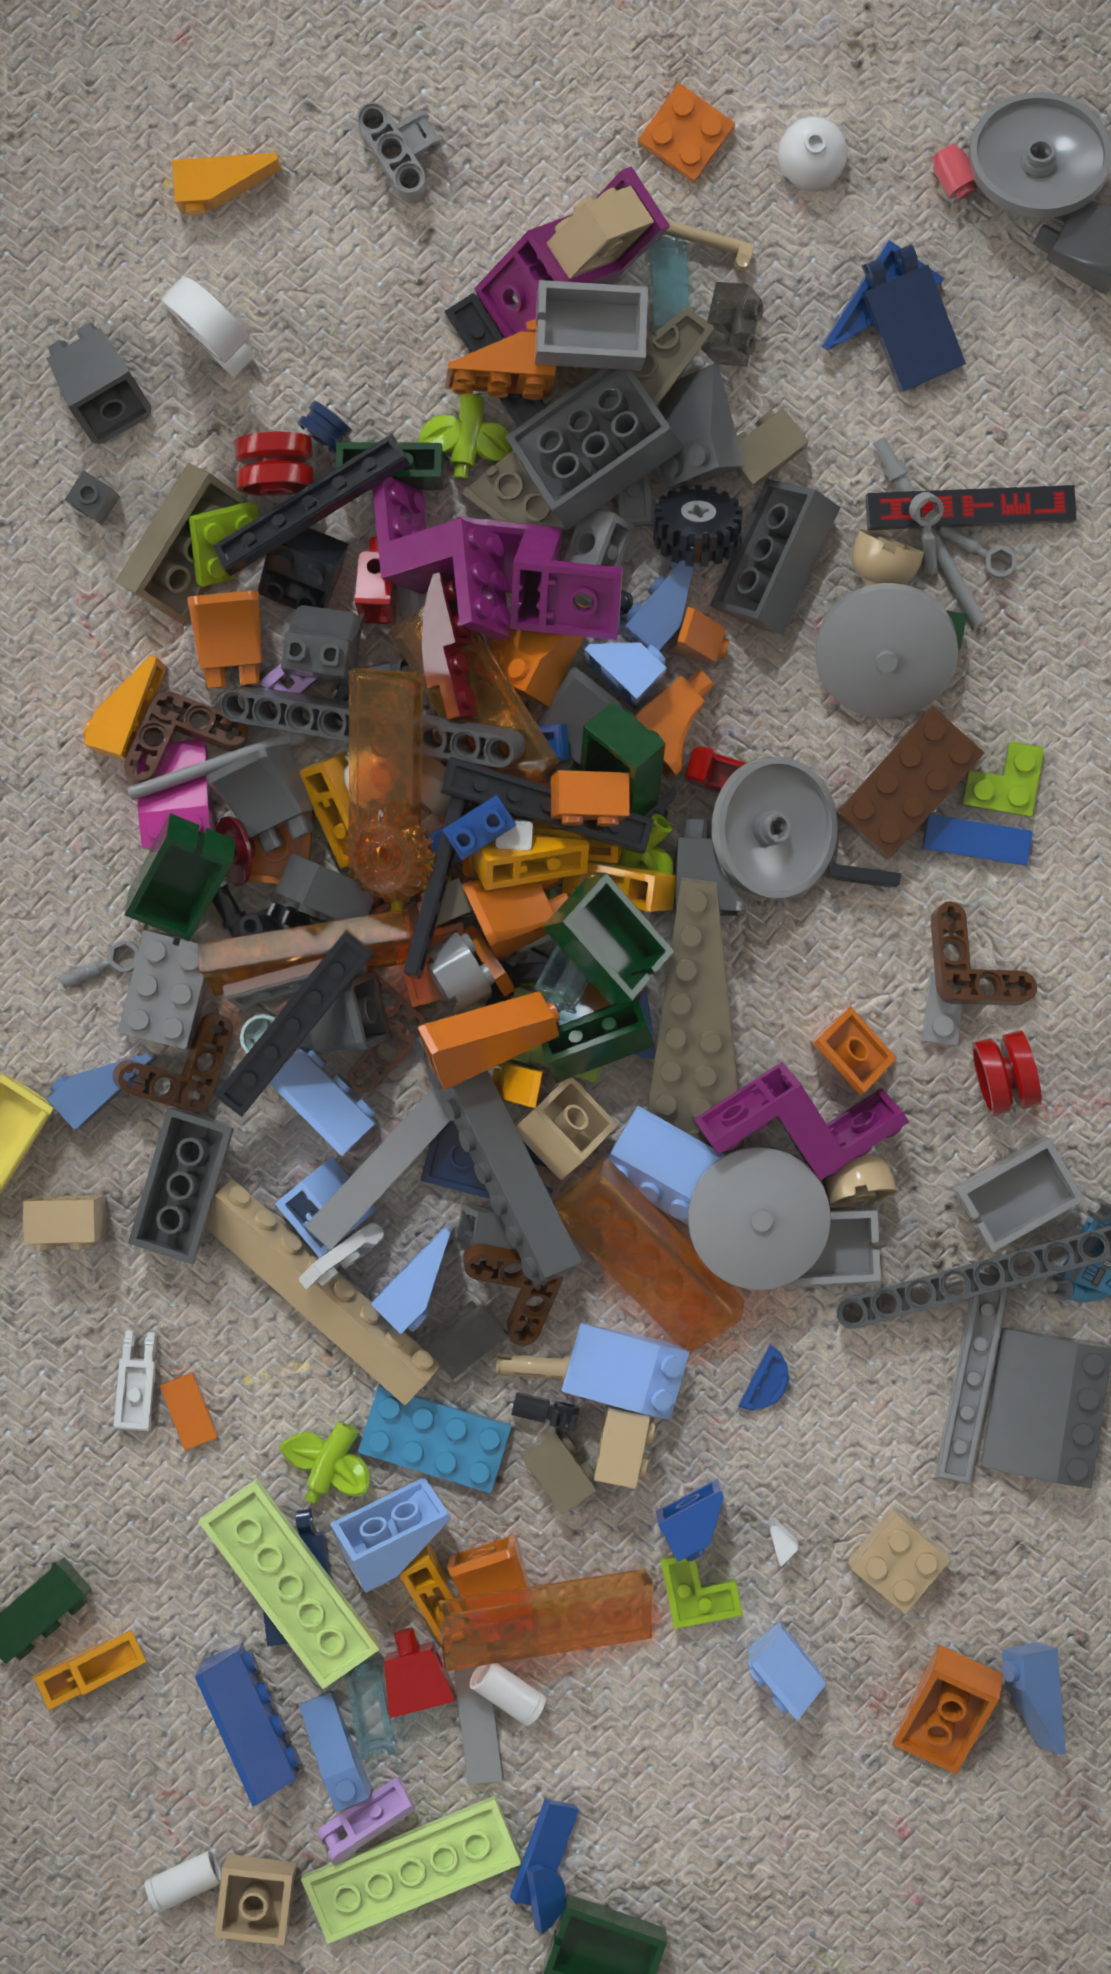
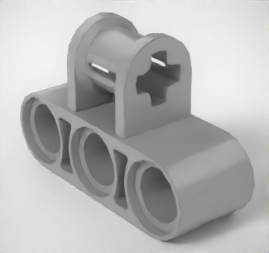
(405, 137)

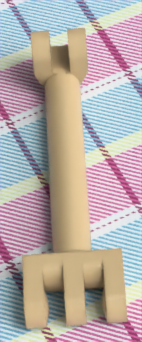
(742, 249)

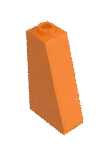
(487, 1037)

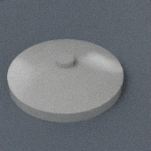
(1040, 155)
(886, 650)
(774, 827)
(759, 1218)

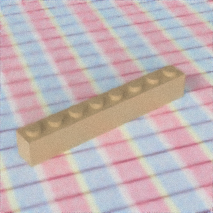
(333, 1308)

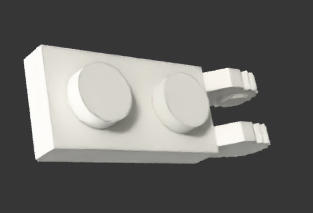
(344, 1254)
(135, 1385)

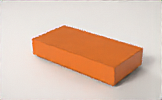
(487, 956)
(189, 1410)

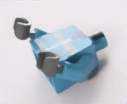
(1091, 1281)

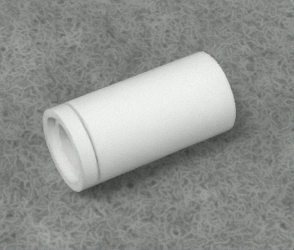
(508, 1692)
(183, 1881)

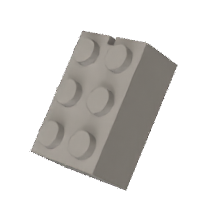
(591, 325)
(164, 991)
(1018, 1193)
(847, 1250)

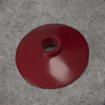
(243, 852)

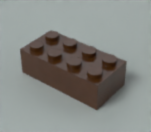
(909, 783)

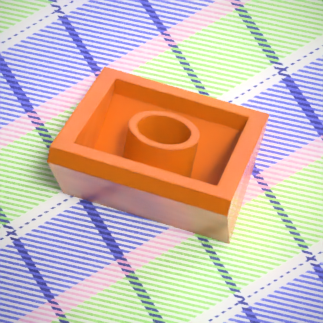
(853, 1051)

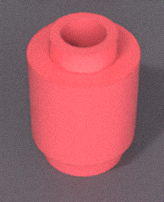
(954, 172)

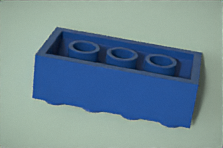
(247, 1722)

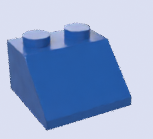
(691, 1521)

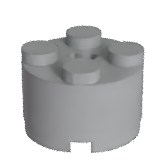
(458, 973)

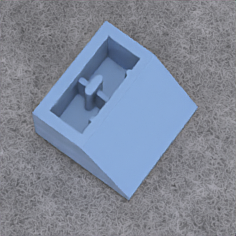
(310, 1196)
(786, 1670)

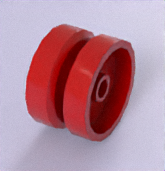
(273, 463)
(1006, 1073)

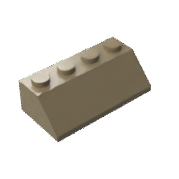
(163, 561)

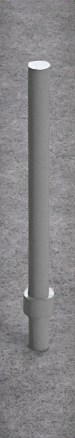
(896, 473)
(206, 767)

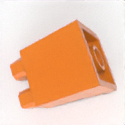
(227, 635)
(672, 715)
(513, 914)
(489, 1568)

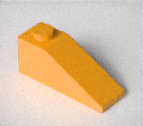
(212, 181)
(122, 713)
(330, 800)
(546, 860)
(644, 887)
(518, 1083)
(427, 1586)

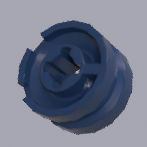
(324, 426)

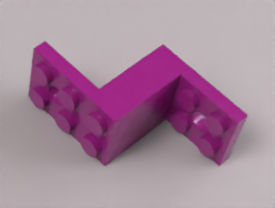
(533, 261)
(413, 554)
(546, 587)
(820, 1144)

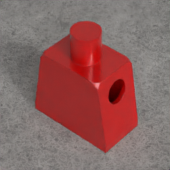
(374, 596)
(415, 1676)

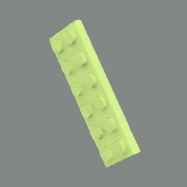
(289, 1583)
(411, 1869)

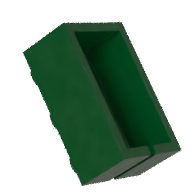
(622, 744)
(180, 877)
(608, 939)
(603, 1941)

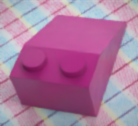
(187, 800)

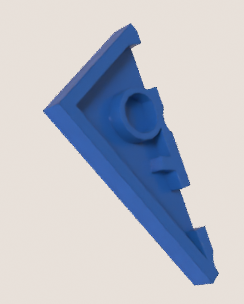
(855, 314)

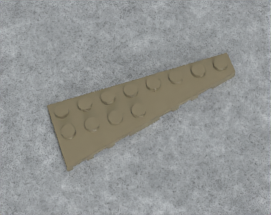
(508, 489)
(695, 1037)

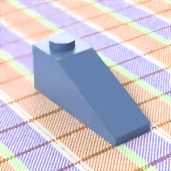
(89, 1092)
(1034, 1685)
(335, 1752)

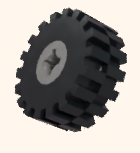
(697, 525)

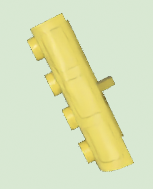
(21, 1120)

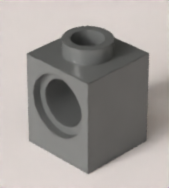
(92, 497)

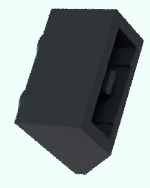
(303, 570)

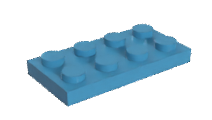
(435, 1439)

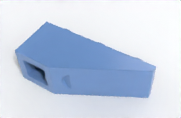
(662, 613)

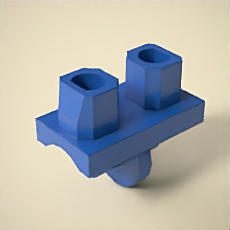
(479, 827)

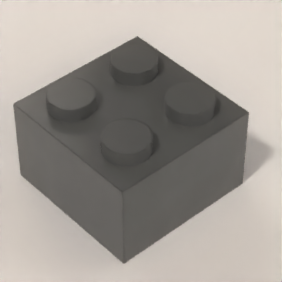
(322, 891)

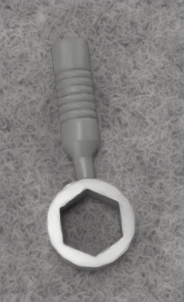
(928, 537)
(973, 546)
(96, 968)

